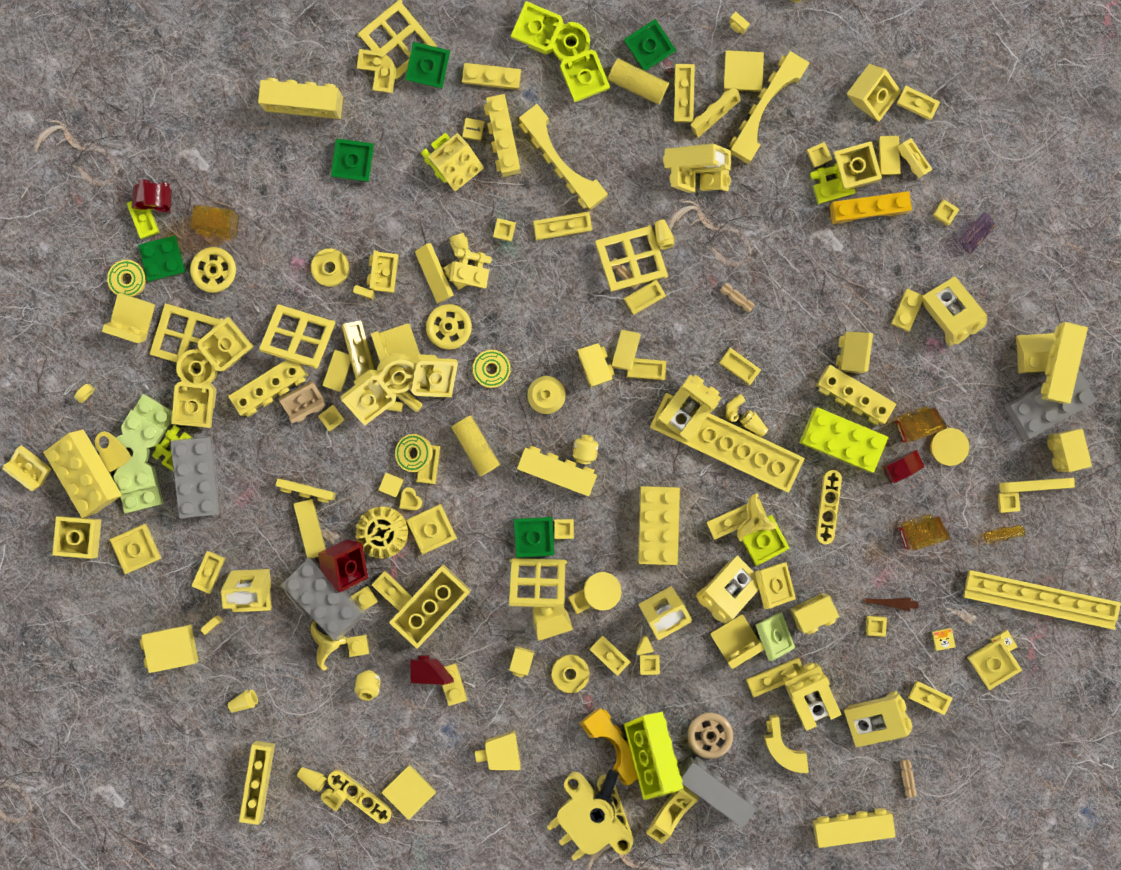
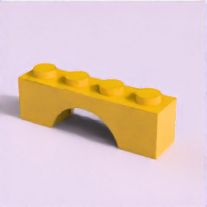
(872, 206)
(599, 725)

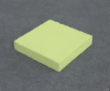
(775, 636)

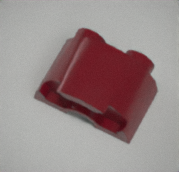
(152, 196)

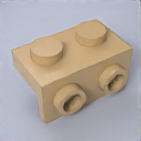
(302, 402)

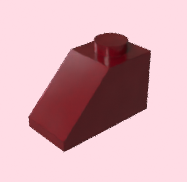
(903, 467)
(429, 671)

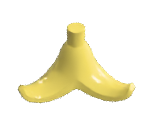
(755, 521)
(326, 644)

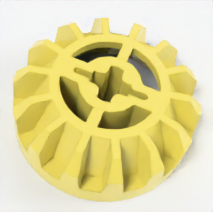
(398, 525)

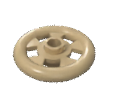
(726, 735)

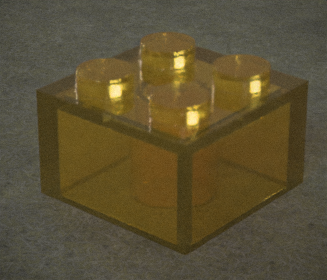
(214, 221)

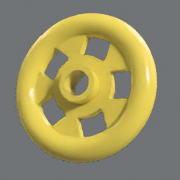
(204, 256)
(460, 315)

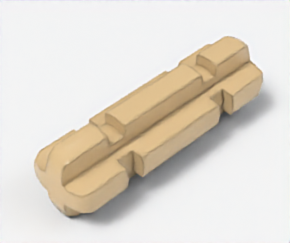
(624, 273)
(737, 297)
(908, 778)

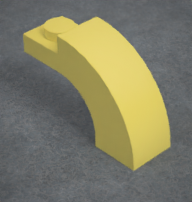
(788, 758)
(671, 813)

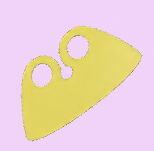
(115, 454)

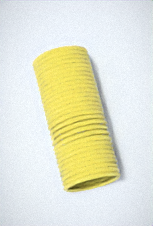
(644, 83)
(471, 439)

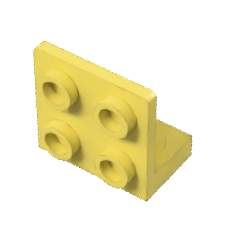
(456, 161)
(130, 318)
(395, 341)
(737, 641)

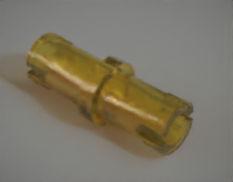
(1004, 533)

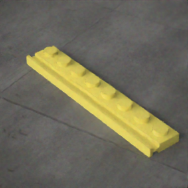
(1041, 599)

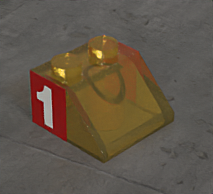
(920, 425)
(923, 532)

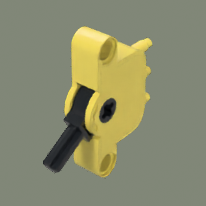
(580, 817)

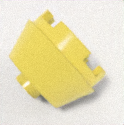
(546, 395)

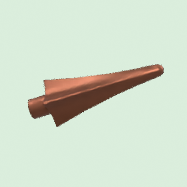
(900, 603)

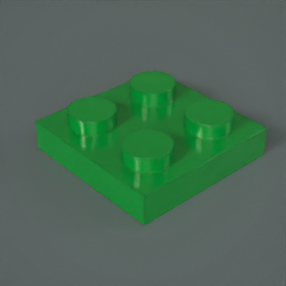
(649, 45)
(427, 65)
(352, 160)
(162, 258)
(534, 537)

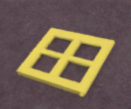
(396, 39)
(631, 258)
(296, 336)
(186, 337)
(537, 582)

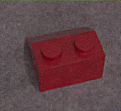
(344, 564)

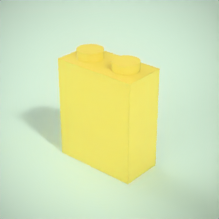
(169, 648)

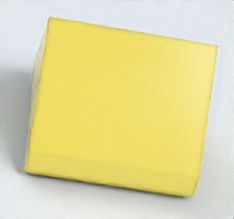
(644, 646)

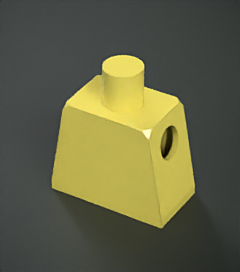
(550, 621)
(500, 752)

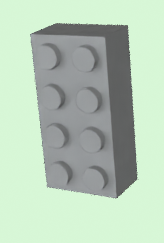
(1035, 415)
(195, 477)
(329, 608)
(717, 792)

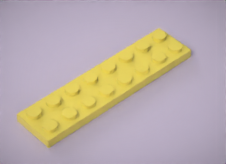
(737, 448)

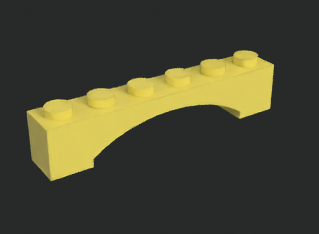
(790, 71)
(589, 192)

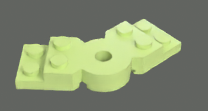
(141, 430)

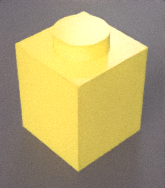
(521, 661)

